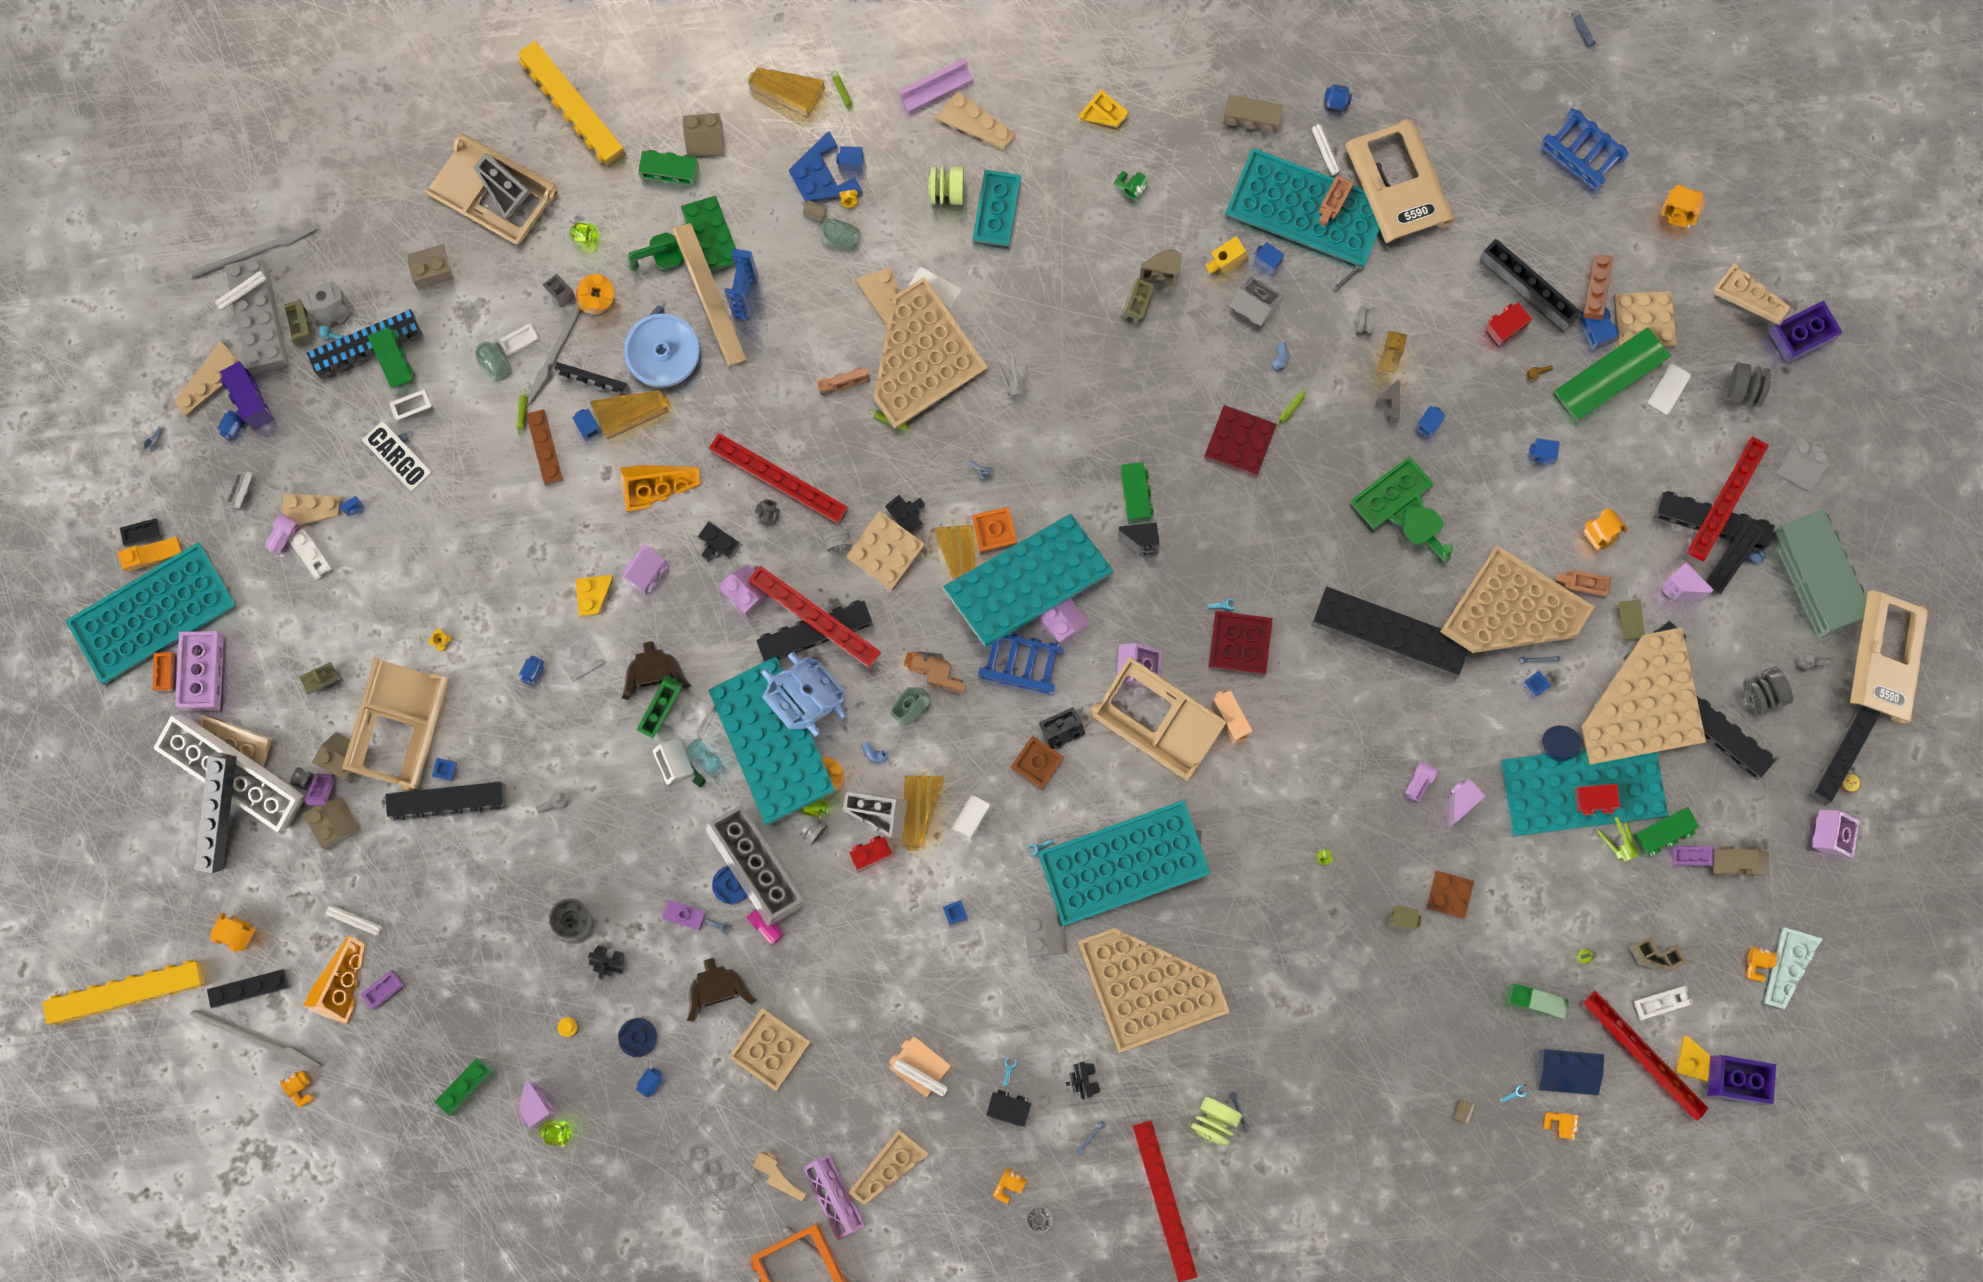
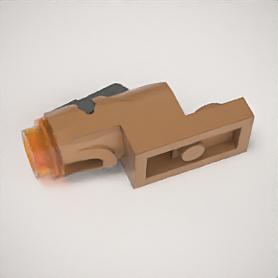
(936, 669)

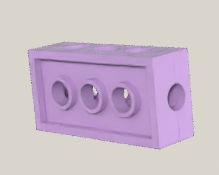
(190, 663)

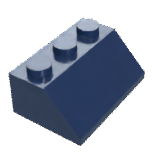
(1570, 1072)

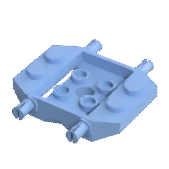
(810, 674)

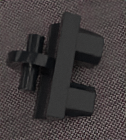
(606, 965)
(1080, 1080)

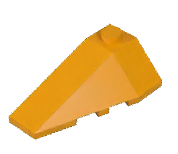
(652, 483)
(335, 988)

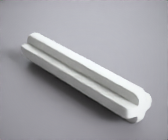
(1326, 149)
(240, 290)
(353, 920)
(920, 1077)

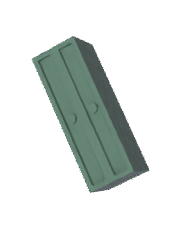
(1821, 573)

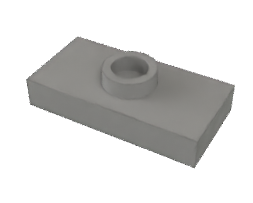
(239, 489)

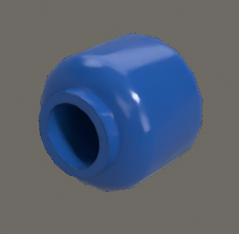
(1337, 97)

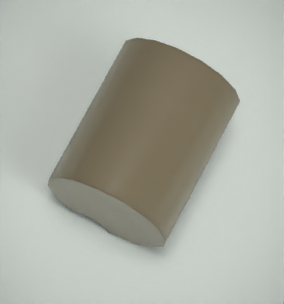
(814, 210)
(1464, 1111)

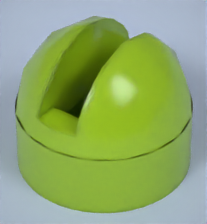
(1324, 857)
(1586, 960)

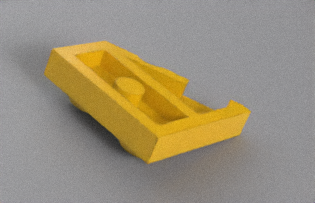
(1104, 111)
(591, 594)
(1693, 1060)

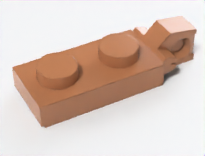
(1334, 199)
(843, 381)
(1585, 582)

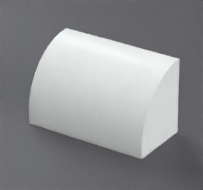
(411, 404)
(673, 761)
(971, 817)

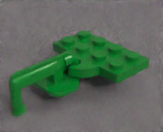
(710, 231)
(1400, 493)

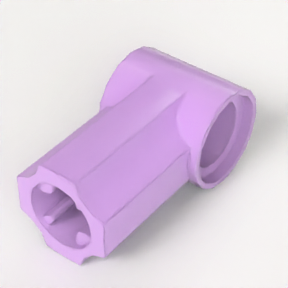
(283, 529)
(1422, 778)

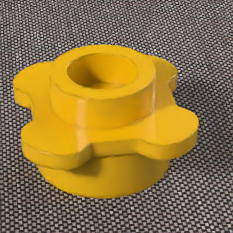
(848, 198)
(444, 639)

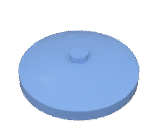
(661, 350)

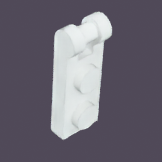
(309, 553)
(1662, 1003)

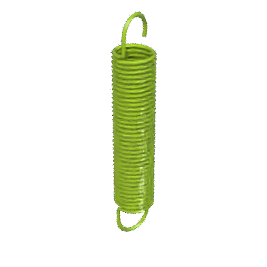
(842, 90)
(1292, 407)
(521, 415)
(880, 416)

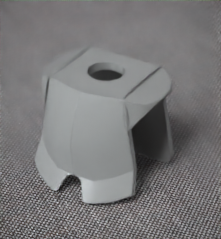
(325, 304)

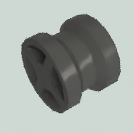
(301, 778)

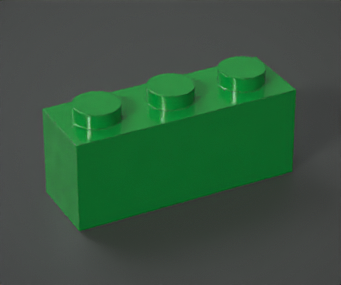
(668, 167)
(391, 356)
(1136, 492)
(659, 706)
(1666, 832)
(464, 1087)

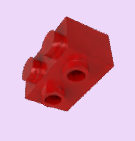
(1508, 323)
(1597, 798)
(870, 854)

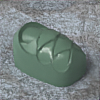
(840, 234)
(492, 361)
(910, 705)

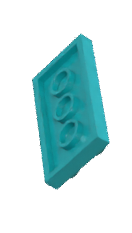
(996, 208)

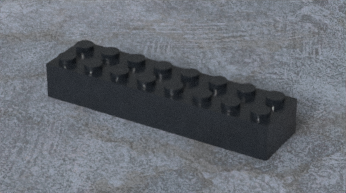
(1389, 632)

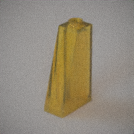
(787, 89)
(1391, 351)
(628, 411)
(957, 548)
(922, 798)

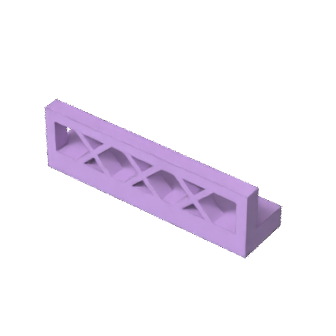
(935, 86)
(835, 1195)

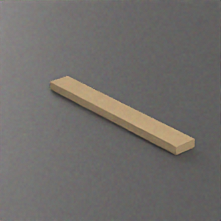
(709, 294)

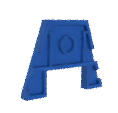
(814, 177)

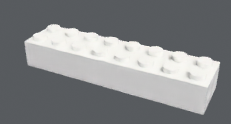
(253, 785)

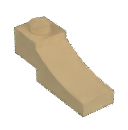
(767, 1164)

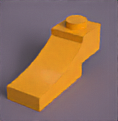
(149, 555)

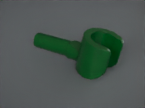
(699, 780)

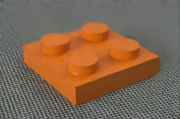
(994, 529)

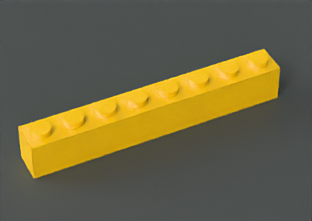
(571, 103)
(123, 993)

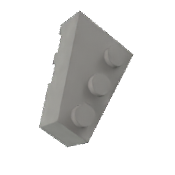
(502, 185)
(878, 811)

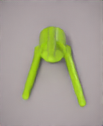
(1627, 850)

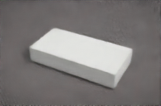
(518, 340)

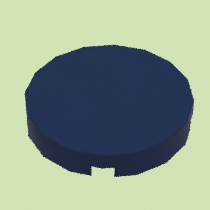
(1561, 743)
(637, 1037)

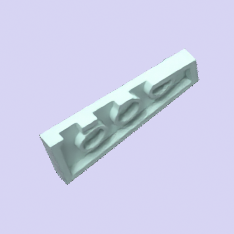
(1793, 955)

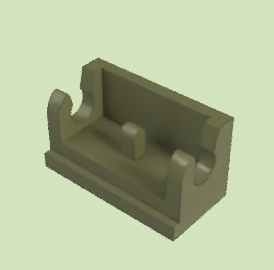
(1137, 300)
(298, 322)
(1631, 620)

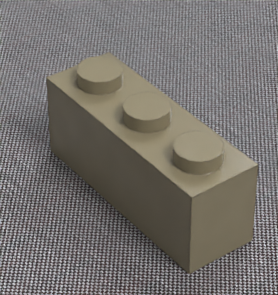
(1252, 113)

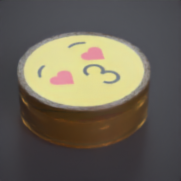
(1851, 783)

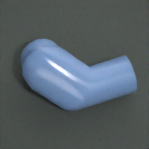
(1283, 356)
(1757, 556)
(874, 756)

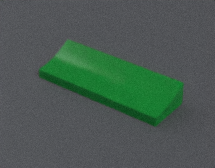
(1612, 374)

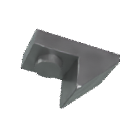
(559, 290)
(1391, 398)

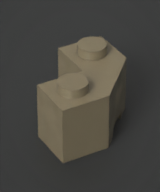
(1741, 861)
(1648, 955)

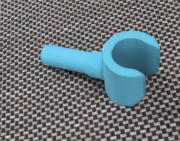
(324, 332)
(1223, 605)
(1040, 846)
(1008, 1071)
(1518, 1092)

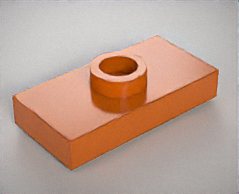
(163, 671)

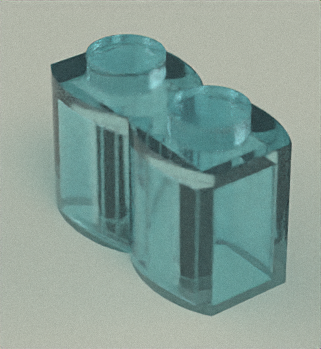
(702, 756)

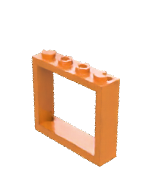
(821, 1244)

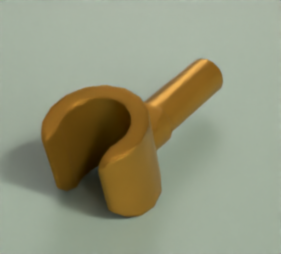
(1534, 372)

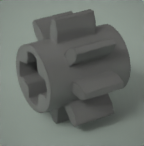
(767, 511)

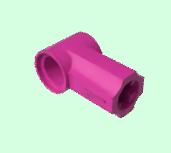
(771, 933)

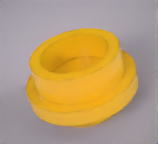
(567, 1027)

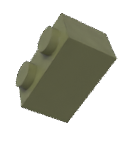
(1404, 919)

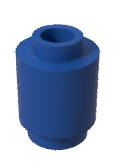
(229, 424)
(531, 670)
(649, 1082)

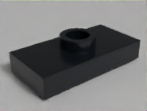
(140, 532)

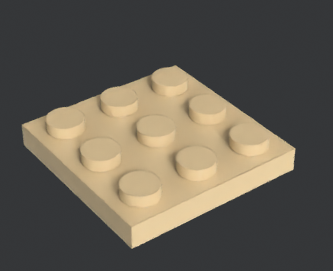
(1644, 310)
(885, 550)
(769, 1049)

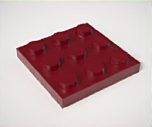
(1240, 440)
(1240, 643)

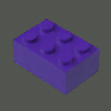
(1805, 332)
(246, 395)
(1741, 1080)

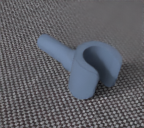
(150, 441)
(983, 472)
(718, 925)

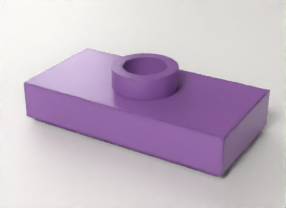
(320, 789)
(1693, 856)
(683, 915)
(382, 989)

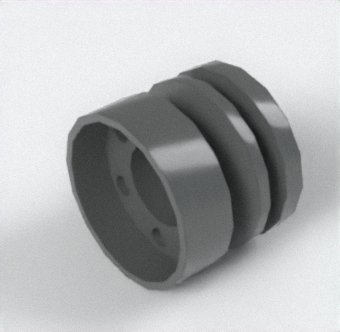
(1753, 386)
(1767, 691)
(563, 913)

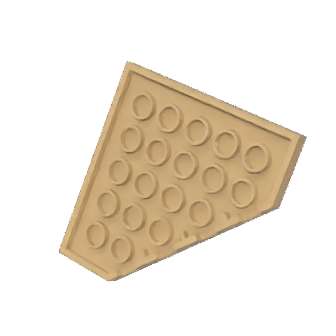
(921, 355)
(1514, 607)
(1647, 703)
(1147, 989)

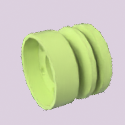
(946, 185)
(1216, 1121)

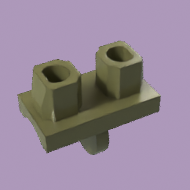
(319, 678)

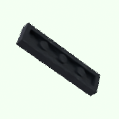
(598, 381)
(1734, 556)
(247, 988)

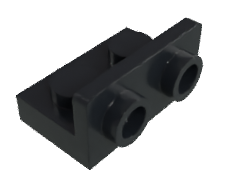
(1062, 728)

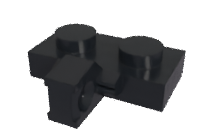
(906, 513)
(717, 542)

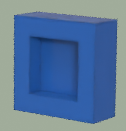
(352, 506)
(1536, 684)
(444, 769)
(955, 912)

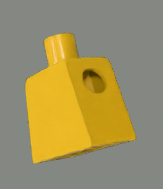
(1232, 252)

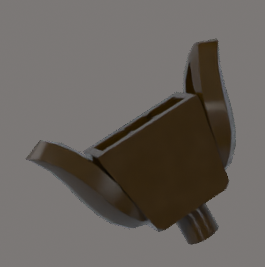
(650, 669)
(714, 987)

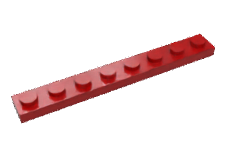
(778, 478)
(1727, 499)
(814, 616)
(1645, 1055)
(1165, 1201)

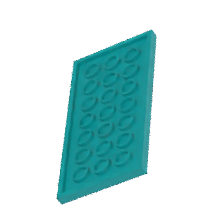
(1288, 202)
(1027, 580)
(150, 613)
(776, 761)
(1543, 793)
(1124, 863)

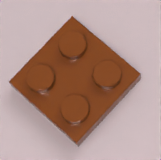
(1037, 762)
(1450, 894)

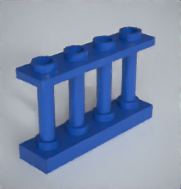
(1581, 166)
(745, 275)
(1026, 681)

